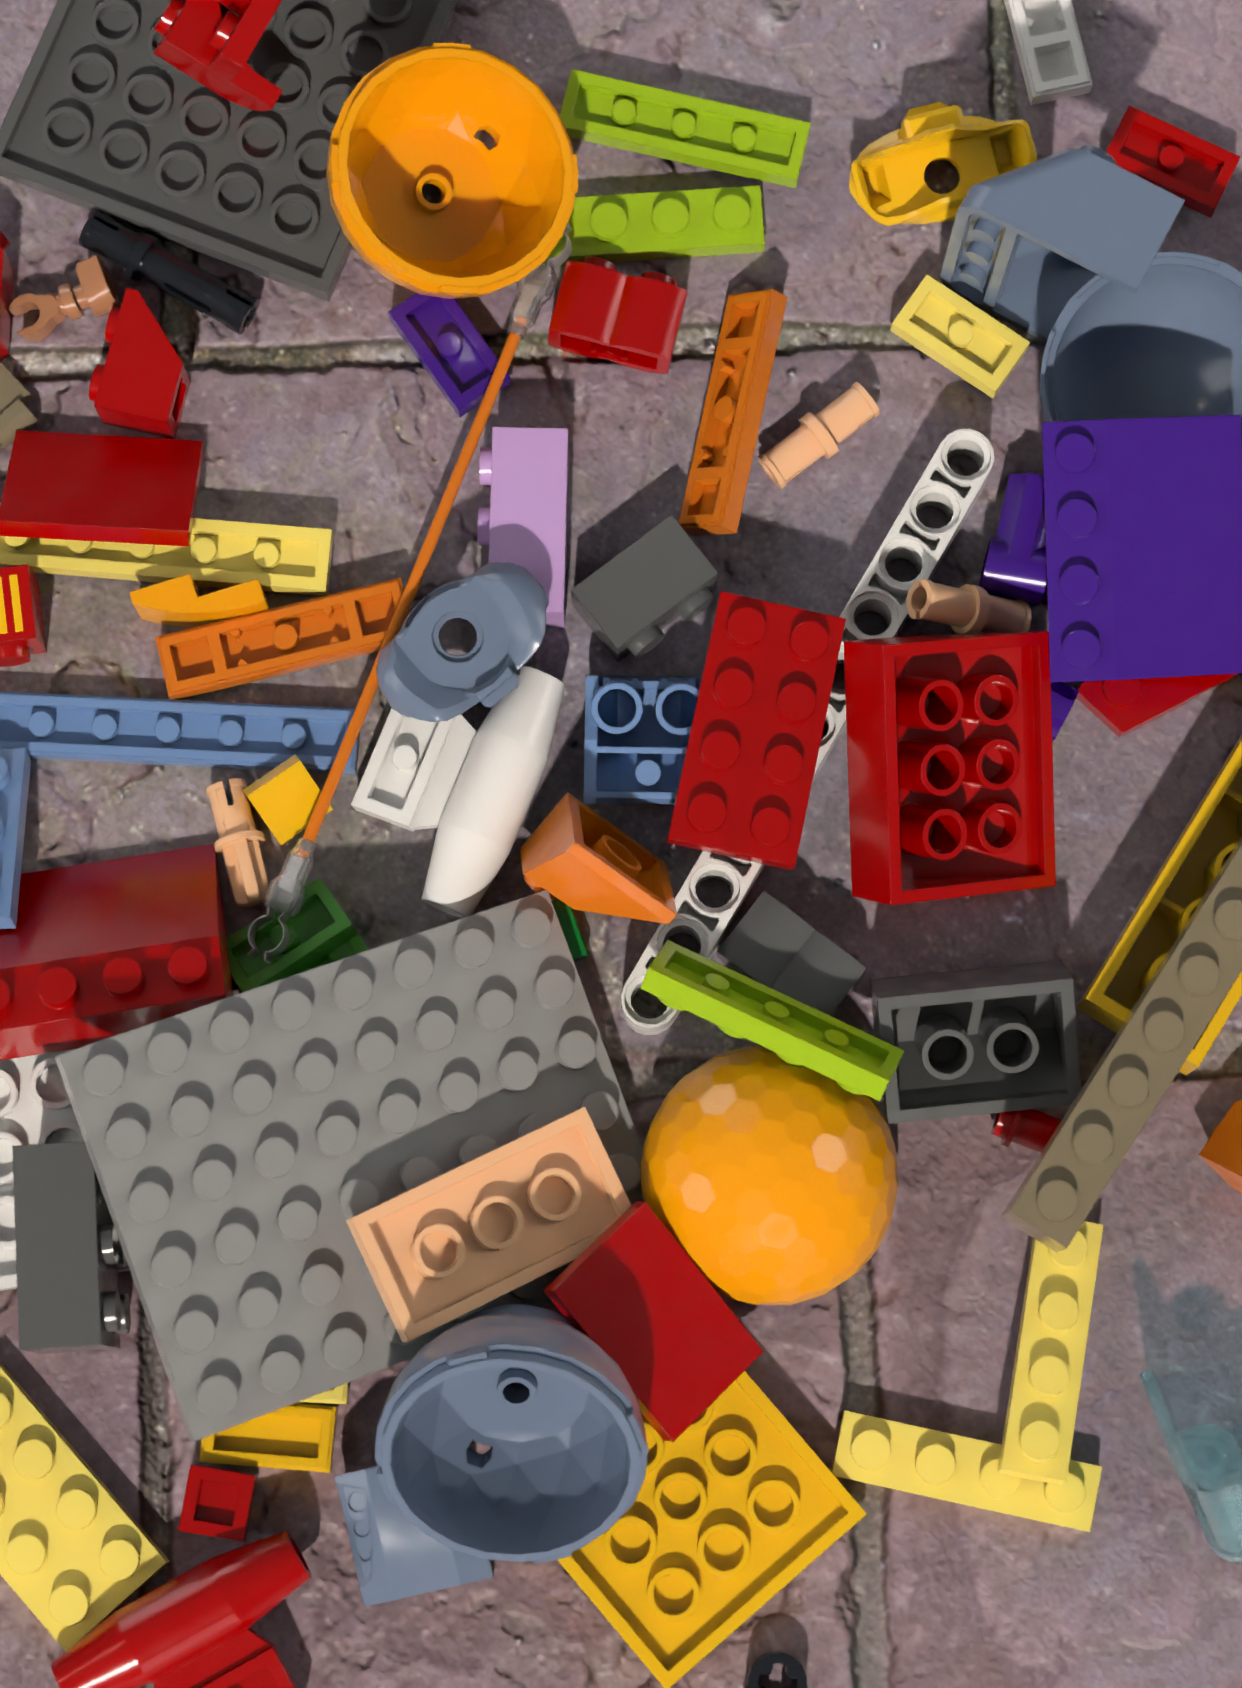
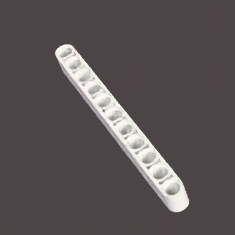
(876, 593)

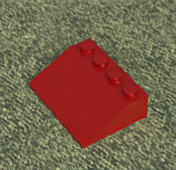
(949, 765)
(111, 949)

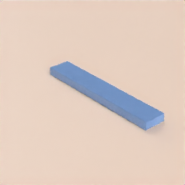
(173, 731)

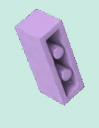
(528, 506)

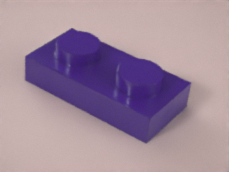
(447, 348)

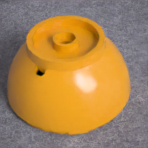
(417, 127)

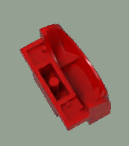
(218, 48)

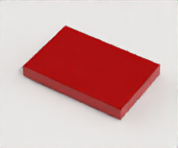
(101, 488)
(655, 1319)

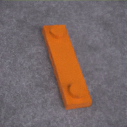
(732, 413)
(278, 640)

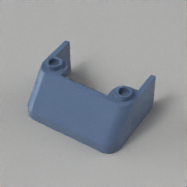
(1048, 229)

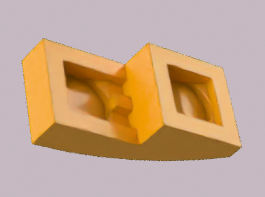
(180, 605)

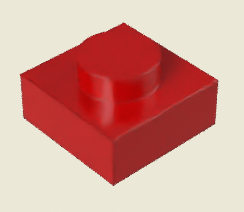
(218, 1503)

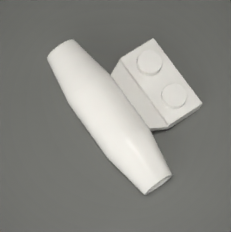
(465, 785)

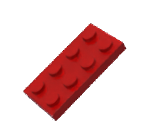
(756, 731)

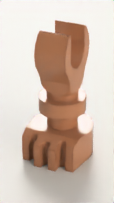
(94, 291)

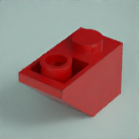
(143, 376)

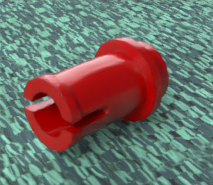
(1025, 1127)

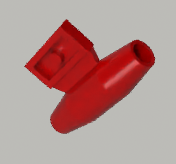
(195, 1627)

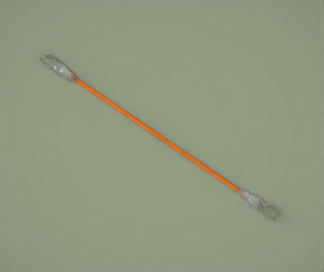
(288, 889)

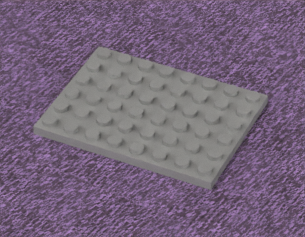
(285, 1110)

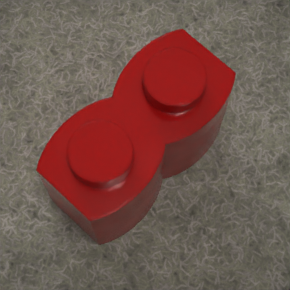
(617, 315)

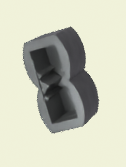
(790, 956)

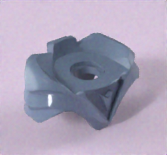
(510, 625)

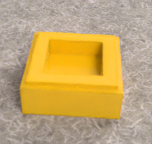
(285, 799)

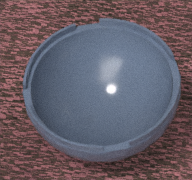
(1148, 351)

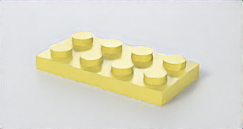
(61, 1529)

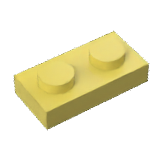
(959, 336)

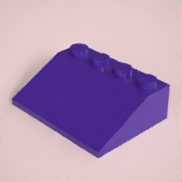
(1143, 547)

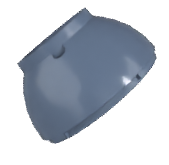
(560, 1439)

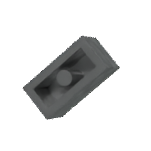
(646, 590)

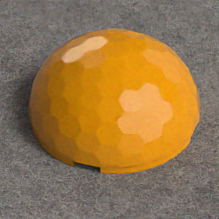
(770, 1176)

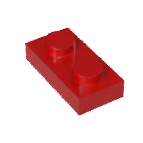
(1173, 159)

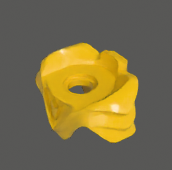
(890, 170)

